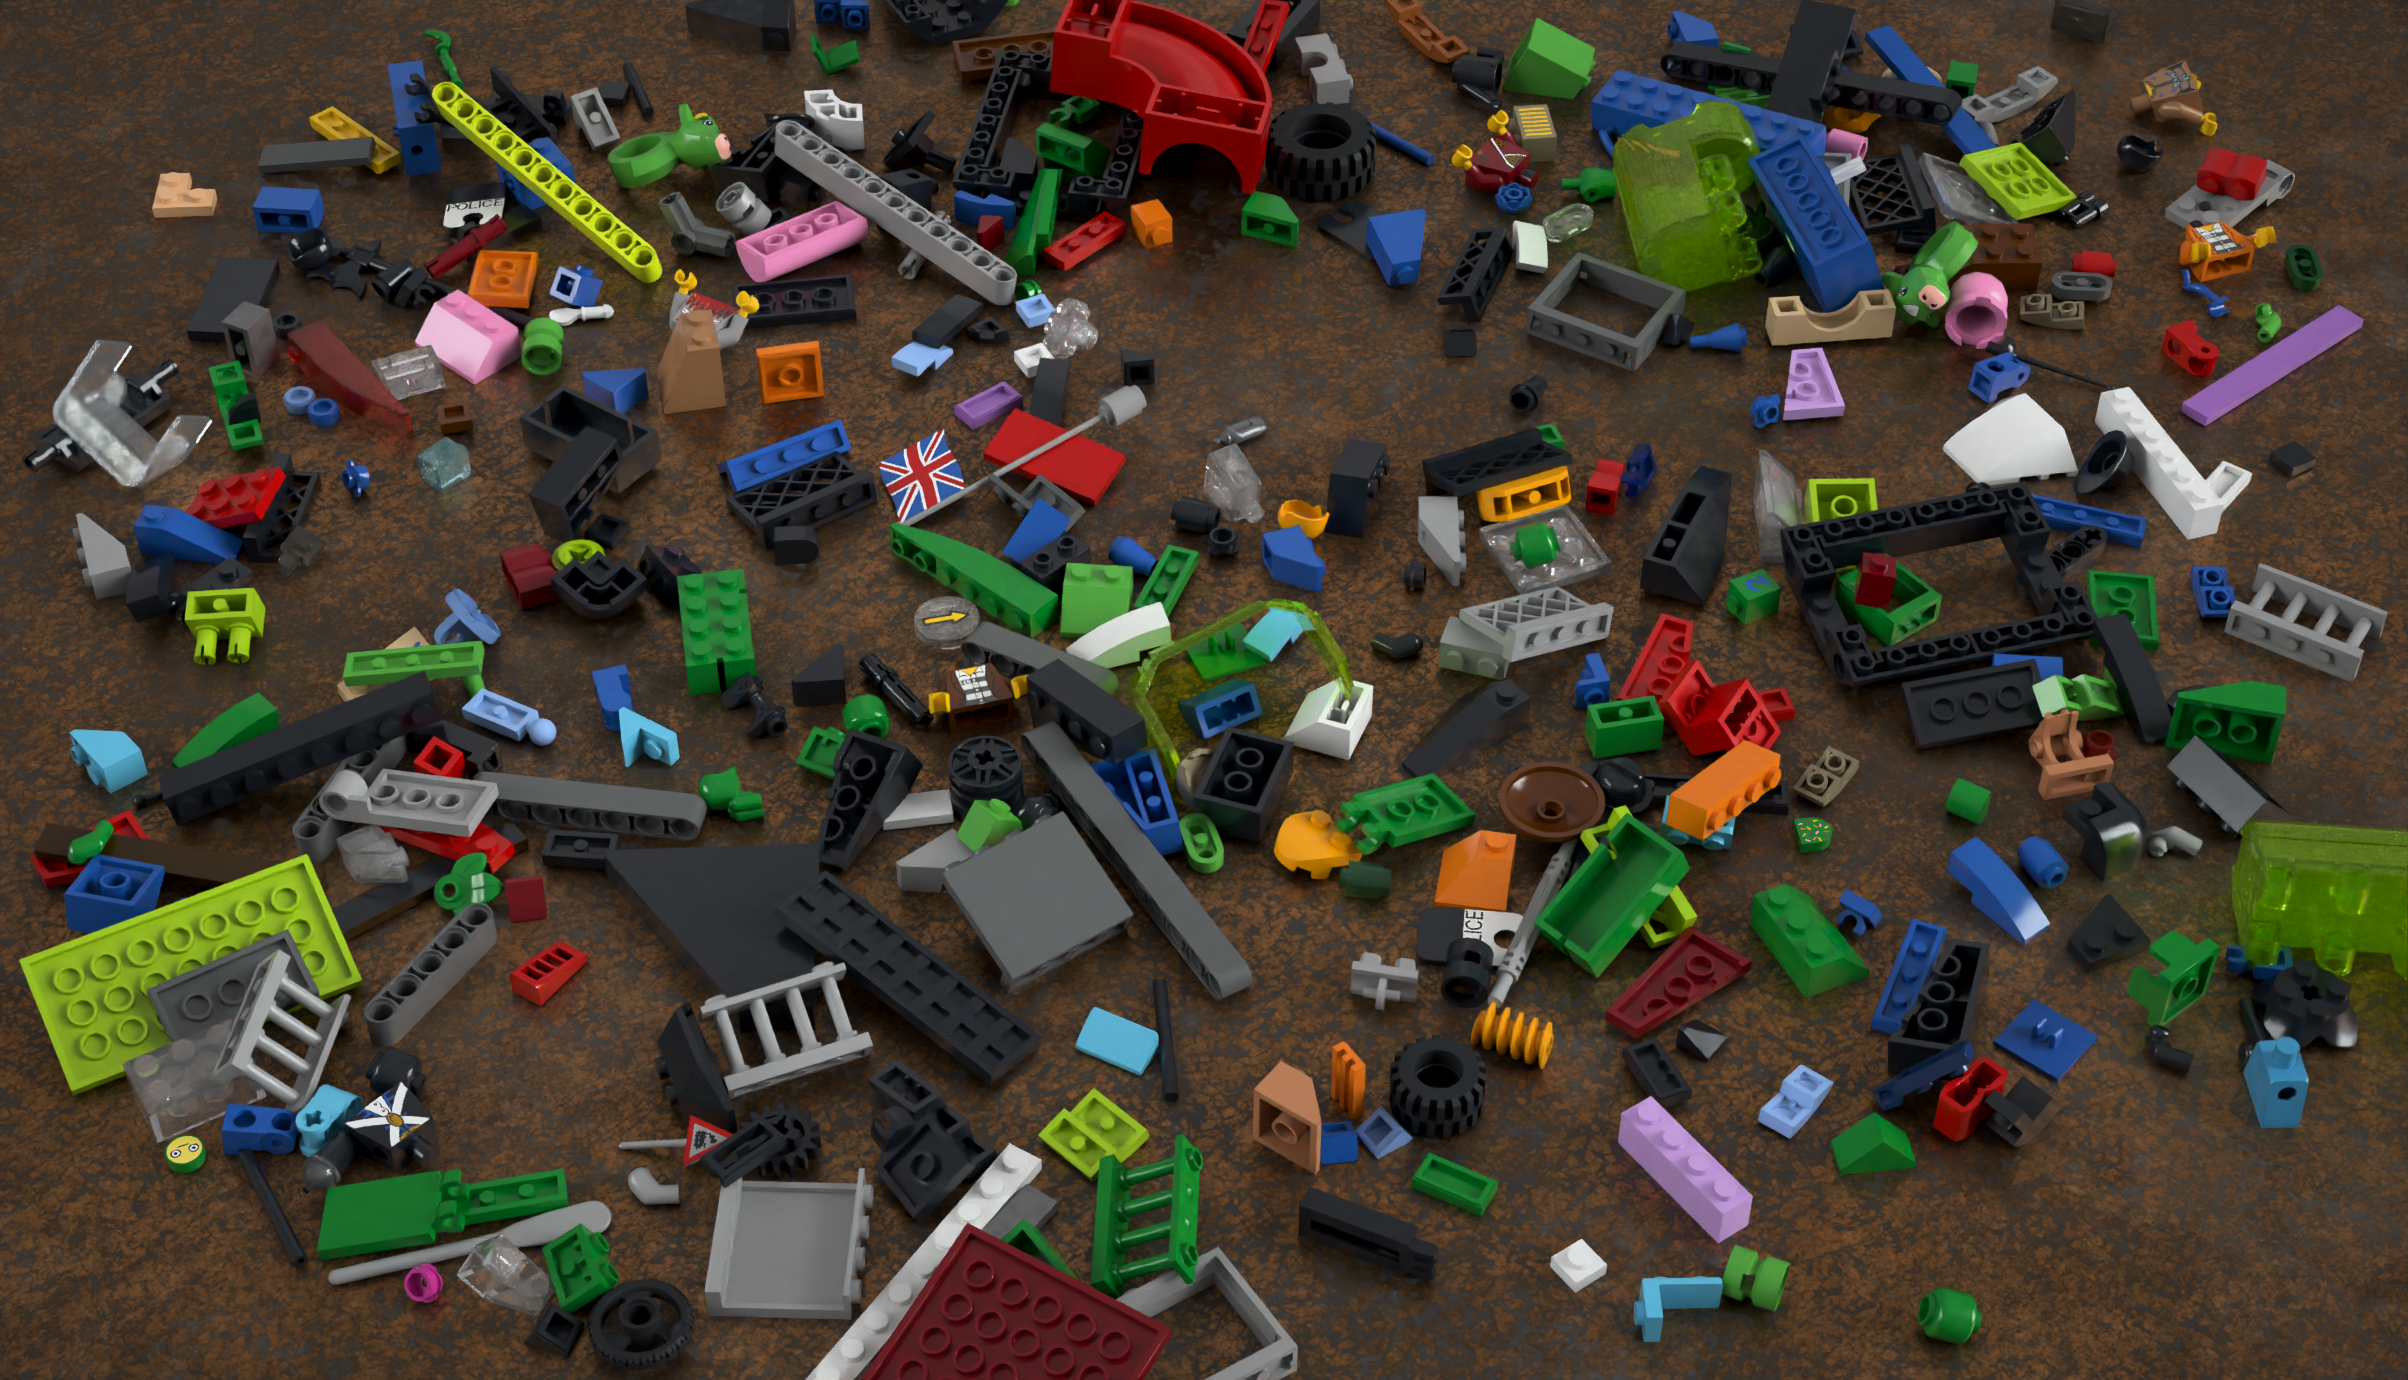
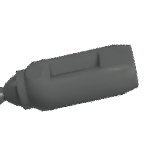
(1241, 431)

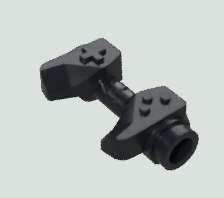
(767, 714)

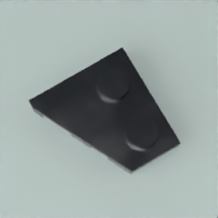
(2107, 936)

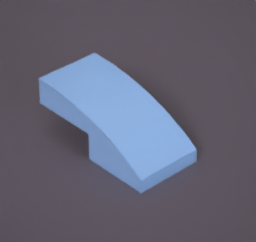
(918, 357)
(1796, 1101)

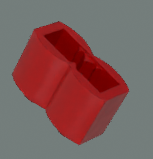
(2231, 174)
(1963, 1099)

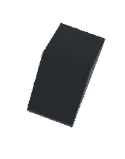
(822, 681)

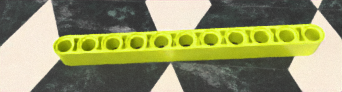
(494, 140)

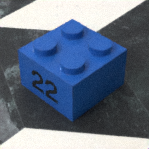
(521, 193)

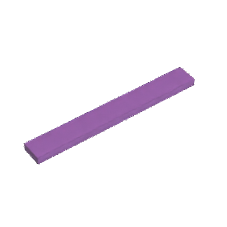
(2271, 365)

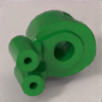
(723, 792)

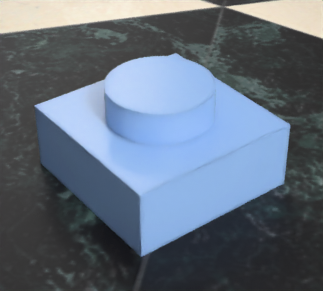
(1034, 310)

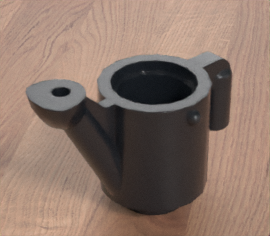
(1481, 76)

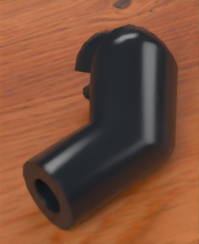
(1399, 647)
(2163, 1051)

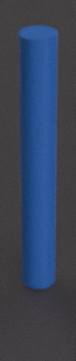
(1403, 145)

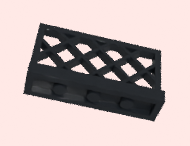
(1911, 187)
(1492, 463)
(831, 500)

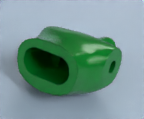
(1592, 183)

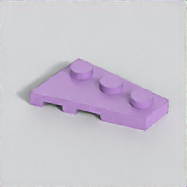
(1811, 387)

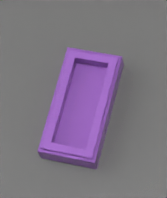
(988, 405)

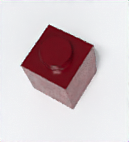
(1875, 580)

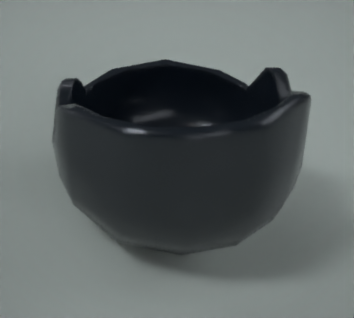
(2138, 154)
(310, 249)

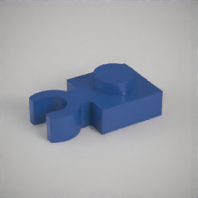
(2238, 963)

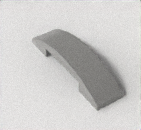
(2029, 89)

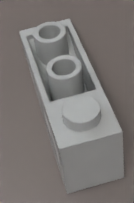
(1440, 535)
(104, 557)

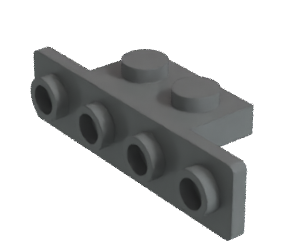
(1041, 488)

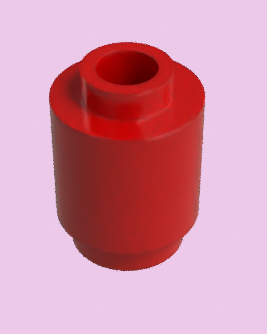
(2094, 263)

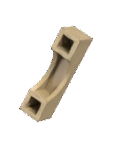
(1865, 317)

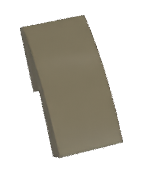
(2041, 311)
(1827, 777)

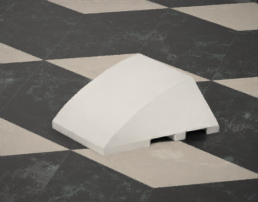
(2012, 443)

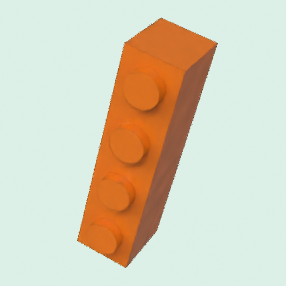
(1723, 790)

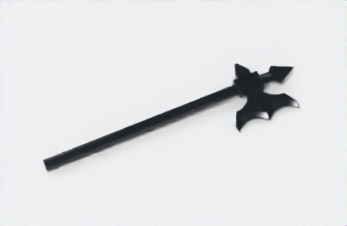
(367, 258)

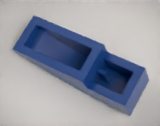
(1997, 890)

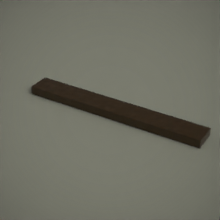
(180, 862)

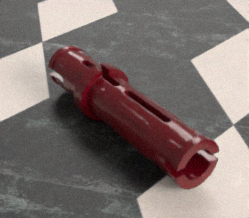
(467, 246)

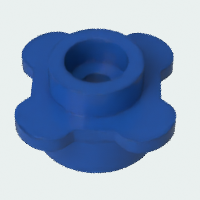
(1765, 410)
(355, 478)

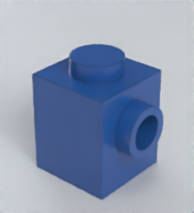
(576, 286)

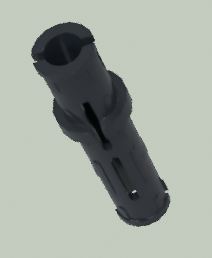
(887, 682)

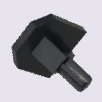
(917, 147)

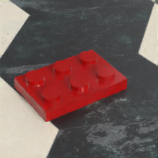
(237, 498)

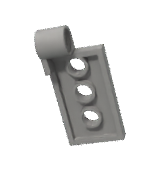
(2226, 208)
(413, 802)

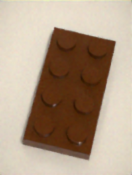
(979, 55)

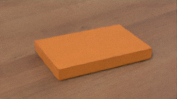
(503, 278)

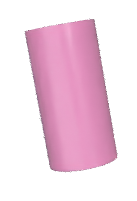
(801, 241)

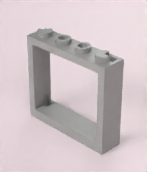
(1168, 1289)

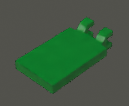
(1404, 813)
(391, 1213)

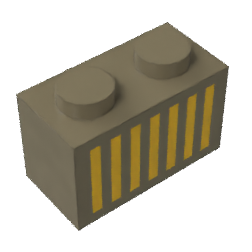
(1534, 131)

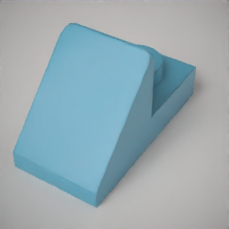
(645, 736)

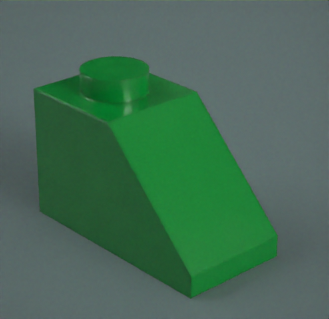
(1270, 219)

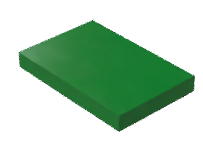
(2129, 594)

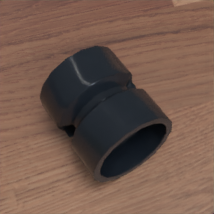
(1467, 972)

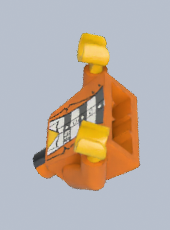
(2220, 250)

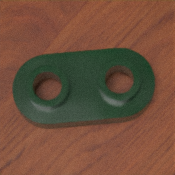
(2303, 267)

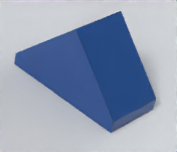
(616, 388)

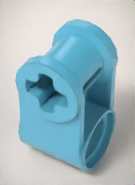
(325, 1116)

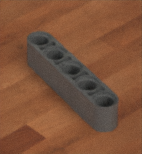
(1019, 655)
(430, 974)

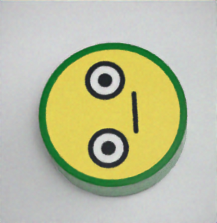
(185, 1153)

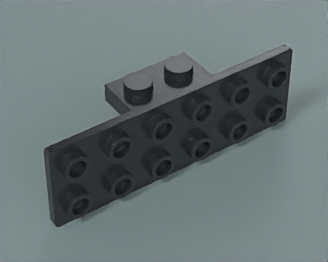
(1812, 60)

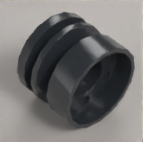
(984, 771)

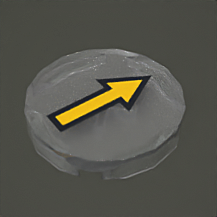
(946, 621)

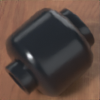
(395, 1066)

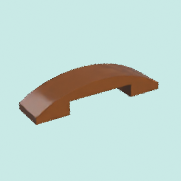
(1423, 33)

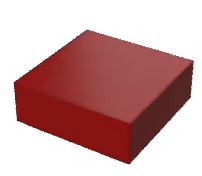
(1778, 704)

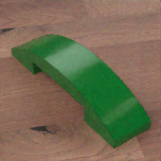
(229, 388)

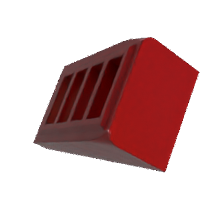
(539, 991)

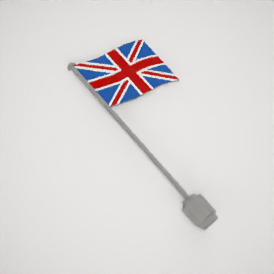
(929, 477)

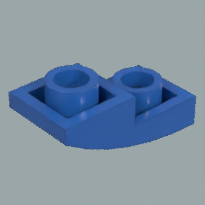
(851, 13)
(970, 208)
(2212, 590)

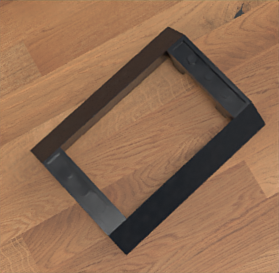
(994, 124)
(2005, 512)

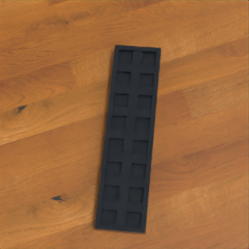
(908, 977)

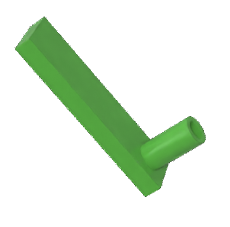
(437, 661)

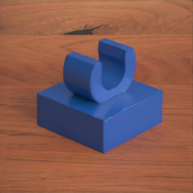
(1860, 909)

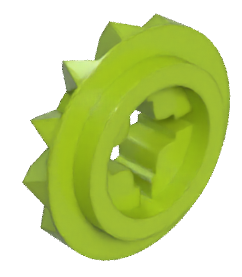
(578, 549)

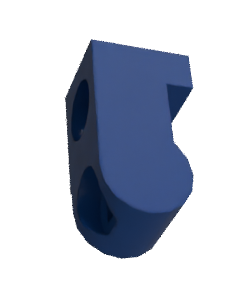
(1997, 375)
(612, 693)
(258, 1129)

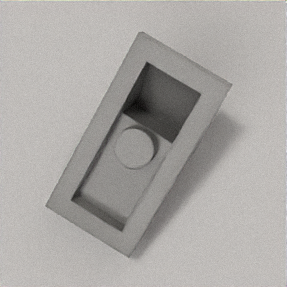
(593, 119)

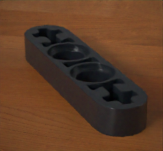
(2066, 566)

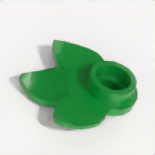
(470, 883)

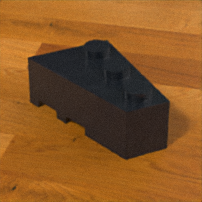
(754, 166)
(1355, 486)

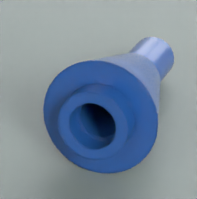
(1726, 338)

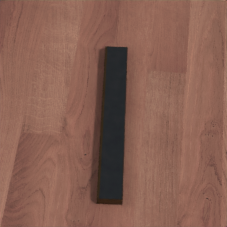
(393, 898)

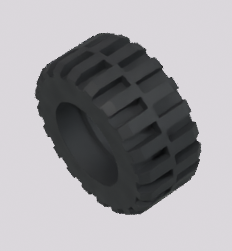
(1320, 151)

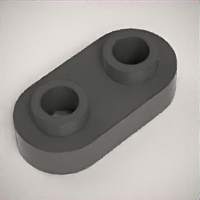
(2081, 286)

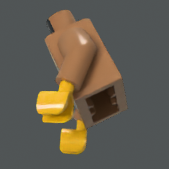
(2175, 95)

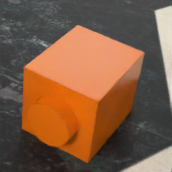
(1151, 223)

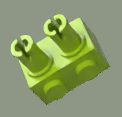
(224, 615)

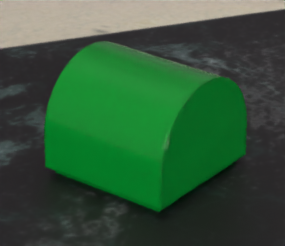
(1968, 801)

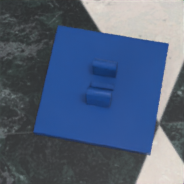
(2045, 1040)

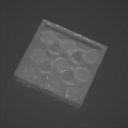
(1959, 194)
(1577, 560)

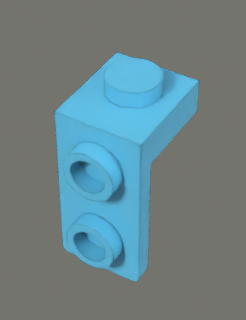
(1672, 1293)

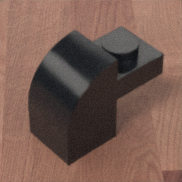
(2021, 1112)

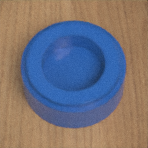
(323, 412)

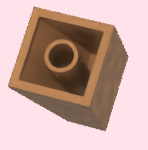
(691, 366)

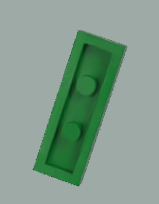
(1168, 578)
(514, 1197)

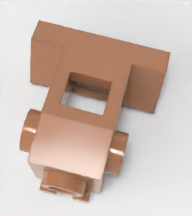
(2058, 740)

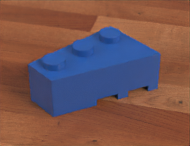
(1145, 796)

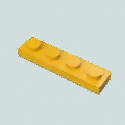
(337, 126)

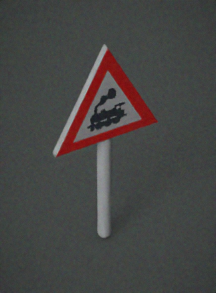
(700, 1140)

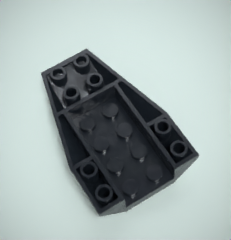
(945, 19)

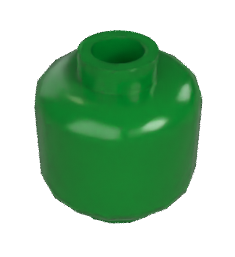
(1535, 545)
(867, 715)
(1949, 1315)

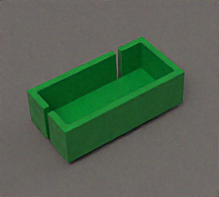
(715, 629)
(1611, 897)

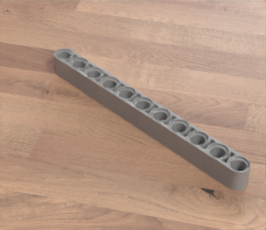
(895, 213)

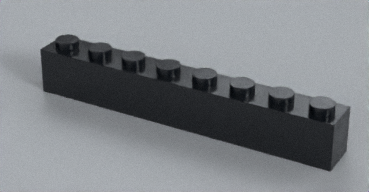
(300, 748)

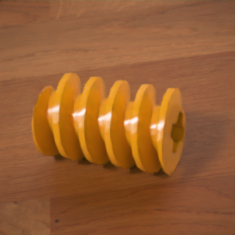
(1513, 1035)

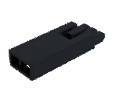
(1366, 1234)

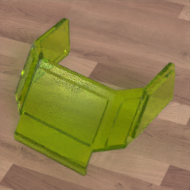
(1309, 621)

